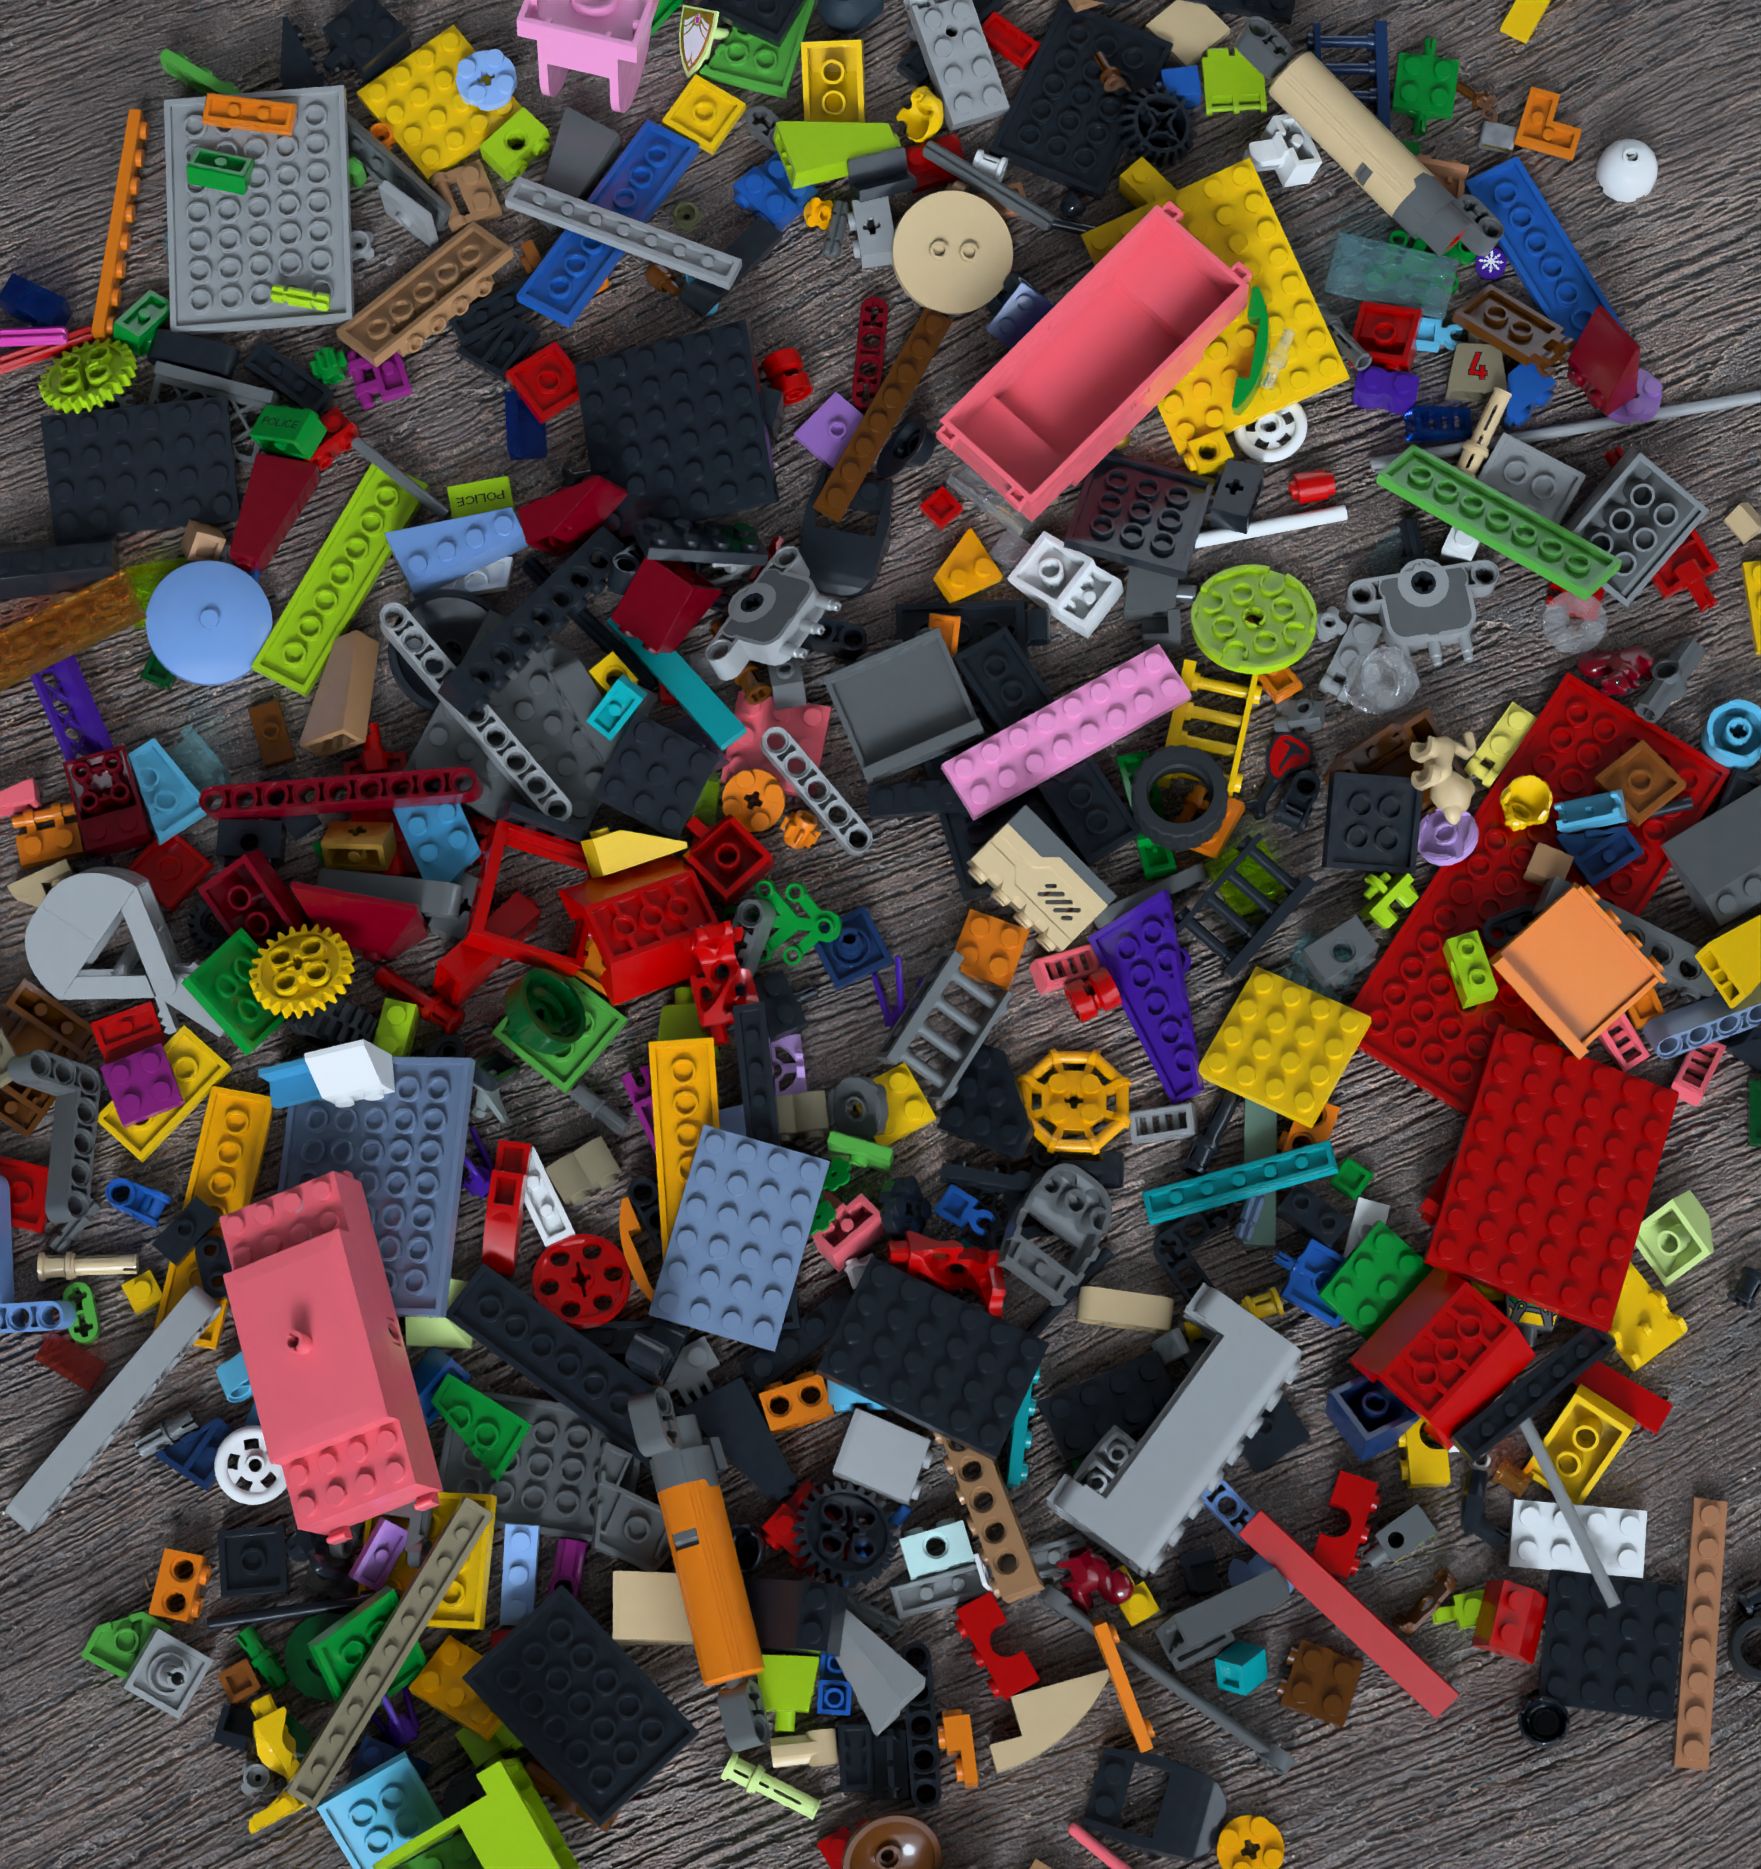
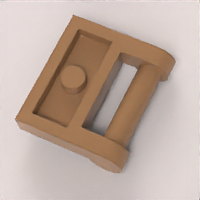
(475, 192)

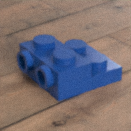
(770, 195)

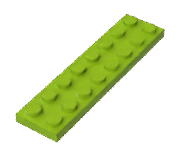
(336, 582)

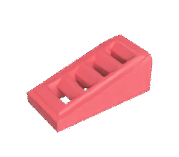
(20, 797)
(1041, 965)
(1634, 1041)
(1690, 1088)

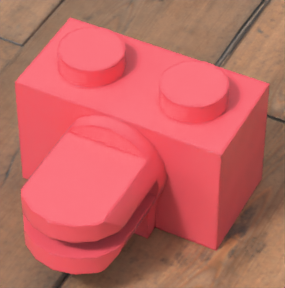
(850, 1232)

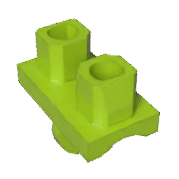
(1397, 889)

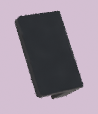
(880, 174)

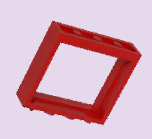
(542, 845)

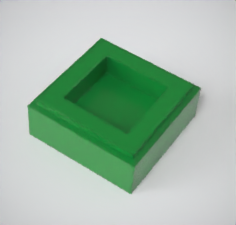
(1351, 1179)

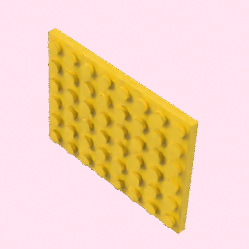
(1239, 224)

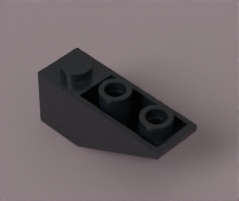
(297, 63)

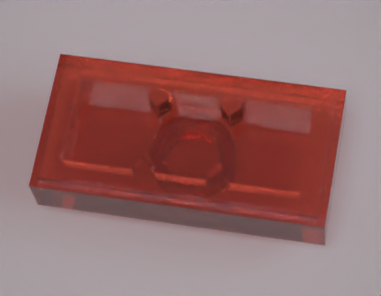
(70, 1361)

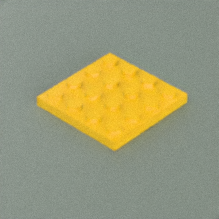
(426, 109)
(1284, 1046)
(467, 1596)

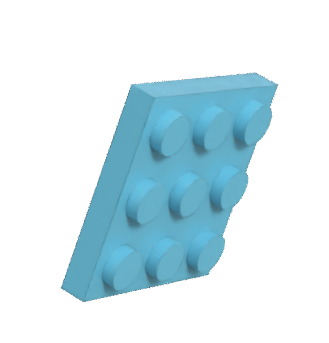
(380, 1812)

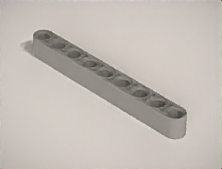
(480, 730)
(113, 1409)

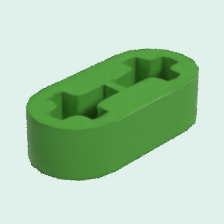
(89, 1312)

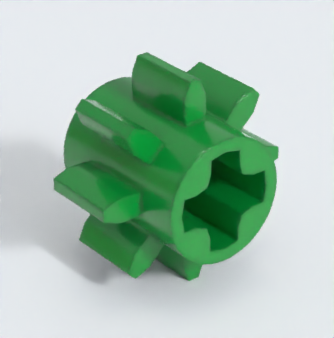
(329, 365)

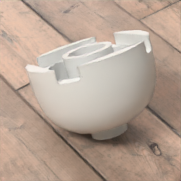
(1627, 170)

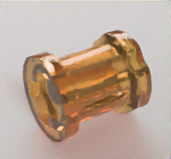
(1512, 1477)

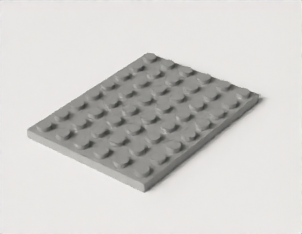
(282, 232)

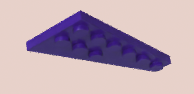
(1148, 972)

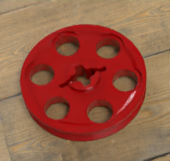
(592, 1270)

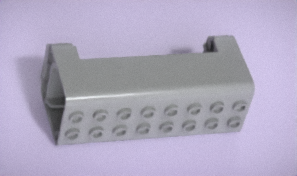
(1188, 1439)

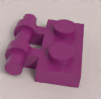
(390, 379)

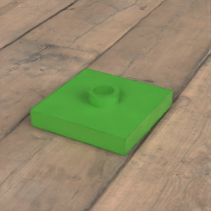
(860, 1152)

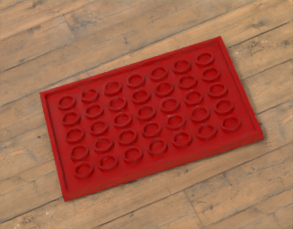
(1551, 1178)

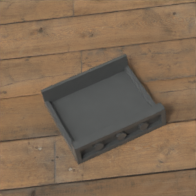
(903, 705)

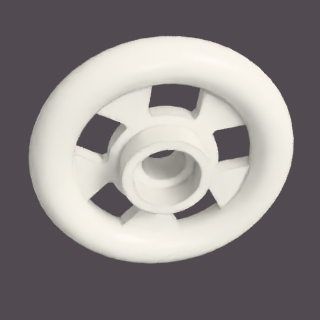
(1274, 451)
(228, 1477)

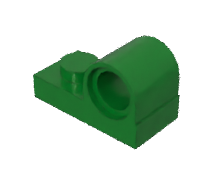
(140, 321)

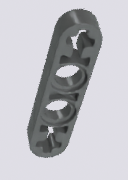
(1177, 885)

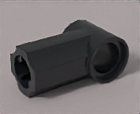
(1104, 1167)

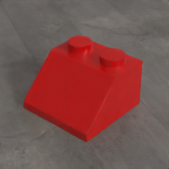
(1510, 1620)

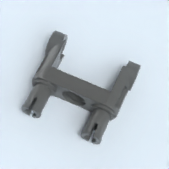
(417, 1540)

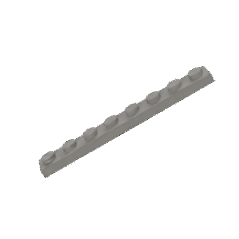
(623, 233)

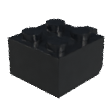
(364, 40)

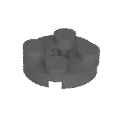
(873, 1103)

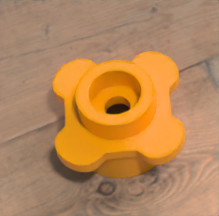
(818, 213)

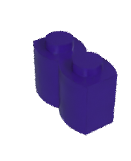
(1379, 389)

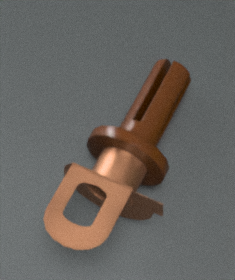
(1109, 74)
(1479, 100)

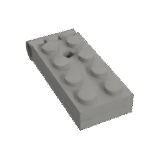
(960, 64)

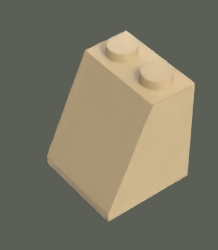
(649, 1609)

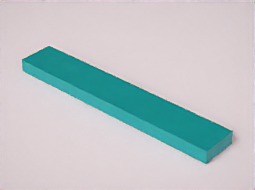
(688, 691)
(1240, 1182)

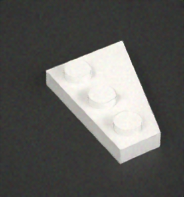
(483, 581)

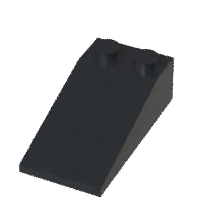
(797, 1615)

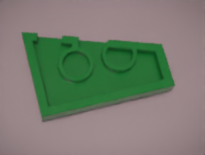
(482, 1423)

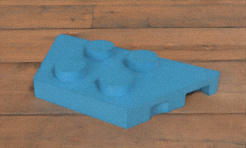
(439, 840)

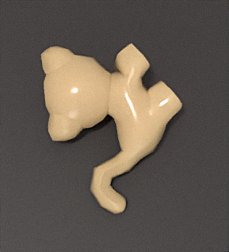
(1447, 788)

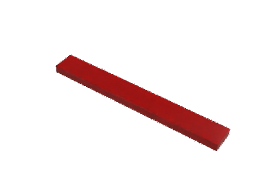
(1348, 1613)

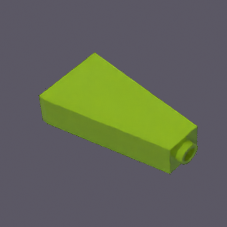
(820, 149)

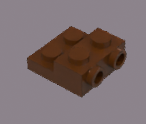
(1319, 1683)

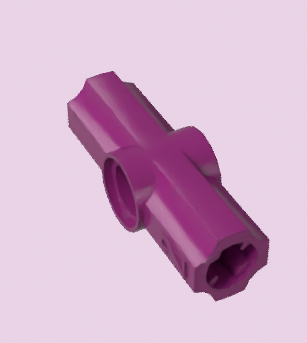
(568, 1565)

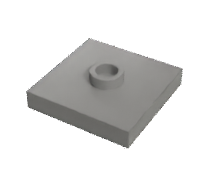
(408, 213)

